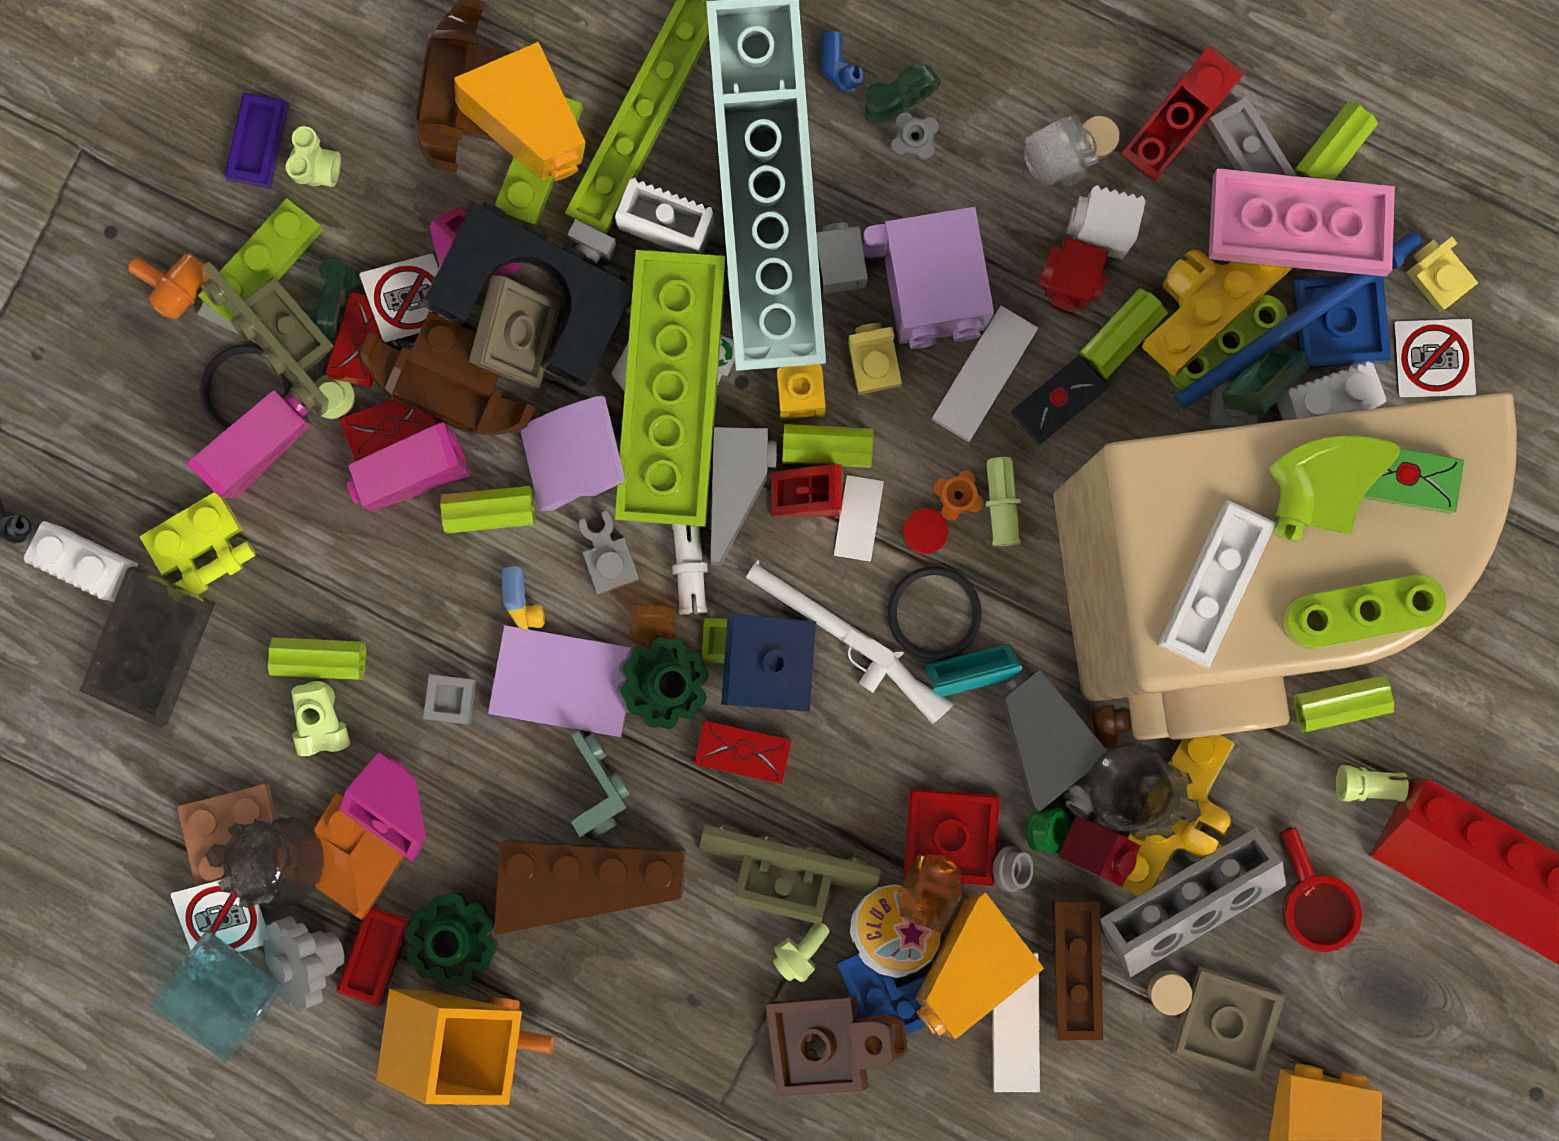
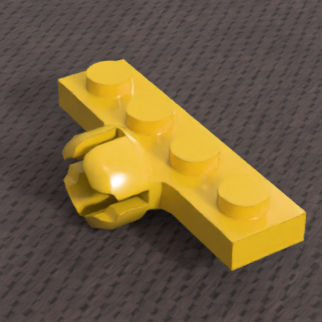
(1209, 302)
(1203, 761)

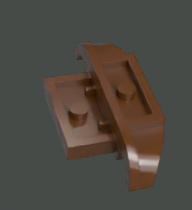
(449, 53)
(442, 381)

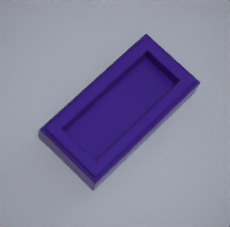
(257, 140)

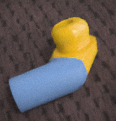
(515, 602)

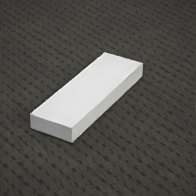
(984, 373)
(1216, 584)
(1017, 1040)

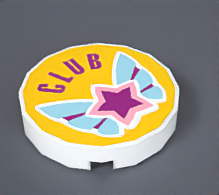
(886, 939)

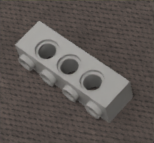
(1193, 901)

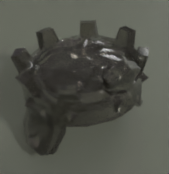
(1140, 791)
(270, 862)

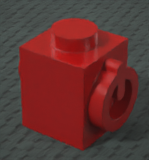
(1074, 274)

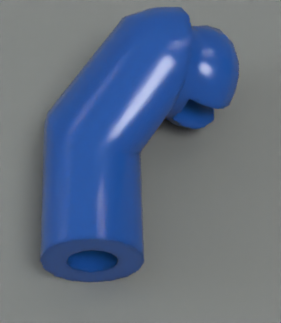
(834, 67)

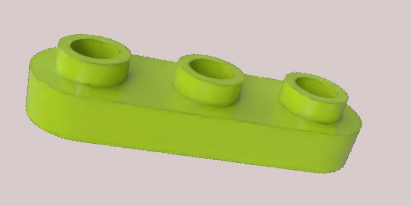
(1244, 330)
(1342, 611)

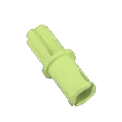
(1003, 502)

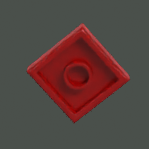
(956, 827)

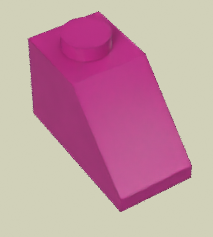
(387, 805)

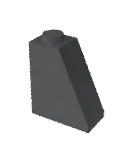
(1047, 738)

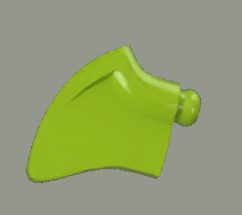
(1327, 481)

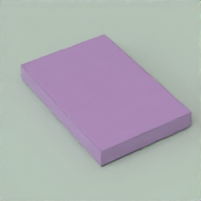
(559, 681)

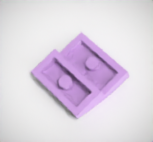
(572, 453)

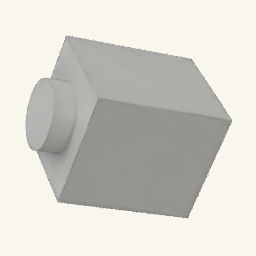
(841, 258)

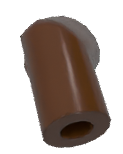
(1108, 721)

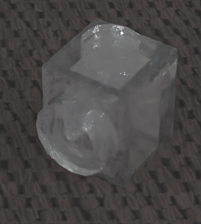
(1060, 152)

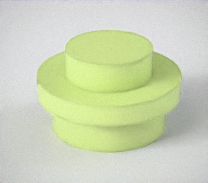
(340, 396)

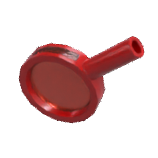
(1318, 908)

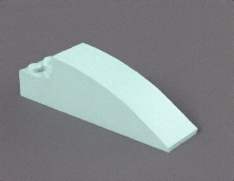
(766, 182)

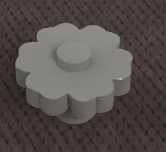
(301, 961)

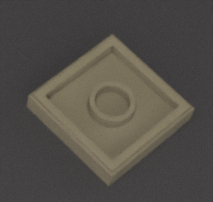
(515, 331)
(1228, 1024)

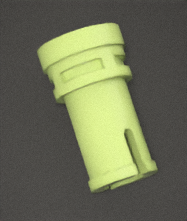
(1360, 784)

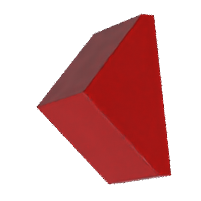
(807, 492)

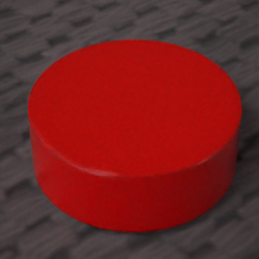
(925, 531)

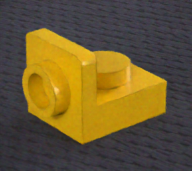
(801, 392)

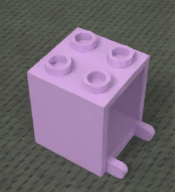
(934, 275)

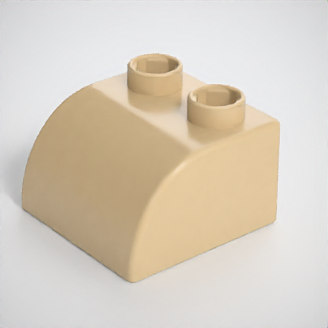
(1147, 505)

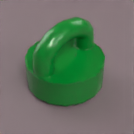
(1047, 830)

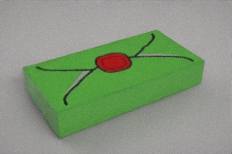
(1420, 482)

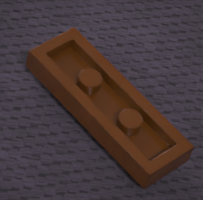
(1077, 970)

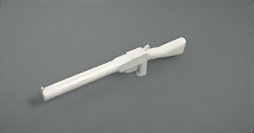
(882, 659)

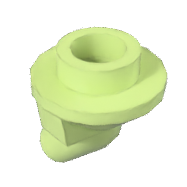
(794, 959)

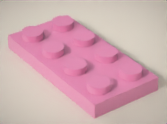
(1302, 222)

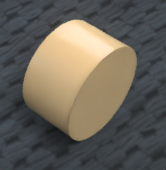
(1104, 133)
(1169, 992)

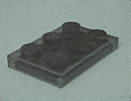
(147, 646)

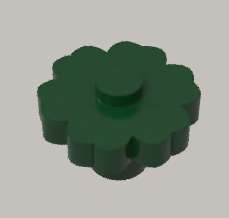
(662, 683)
(451, 940)

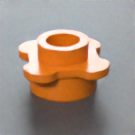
(962, 483)

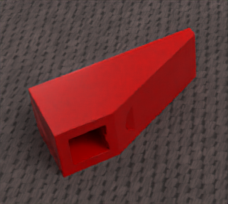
(1184, 112)

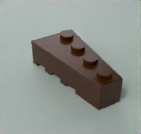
(574, 881)

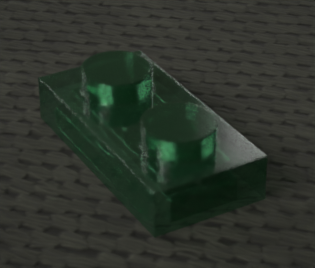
(1265, 381)

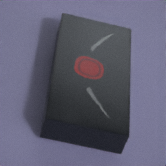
(1059, 400)

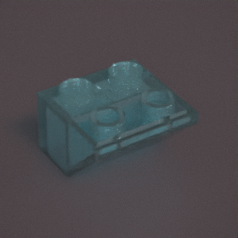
(217, 997)

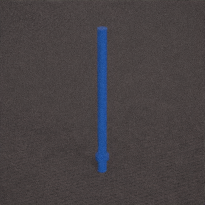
(1289, 326)

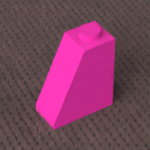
(251, 445)
(408, 468)

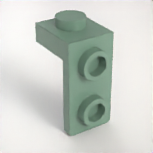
(600, 817)

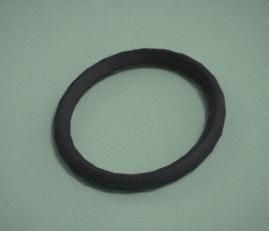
(213, 365)
(976, 613)

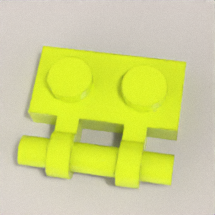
(192, 534)

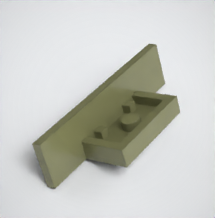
(281, 330)
(786, 877)

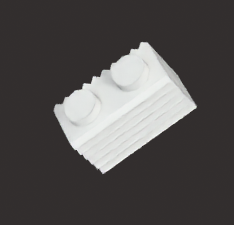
(664, 218)
(1107, 220)
(1333, 394)
(77, 561)

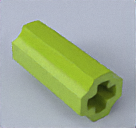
(1337, 143)
(1123, 333)
(828, 445)
(487, 509)
(317, 658)
(1343, 703)

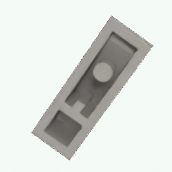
(738, 477)

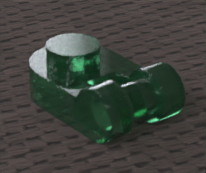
(889, 100)
(339, 283)

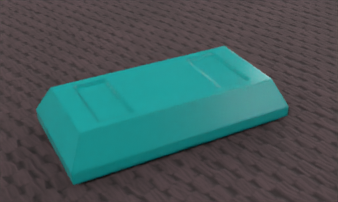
(973, 670)

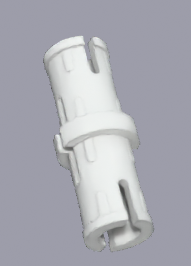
(689, 569)

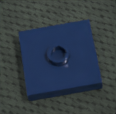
(768, 662)

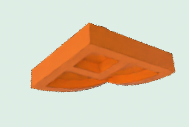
(355, 861)

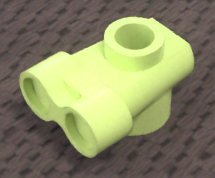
(309, 162)
(316, 720)

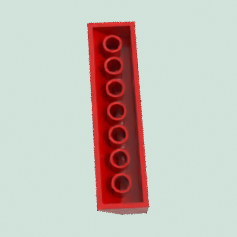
(1475, 864)

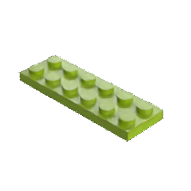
(671, 387)

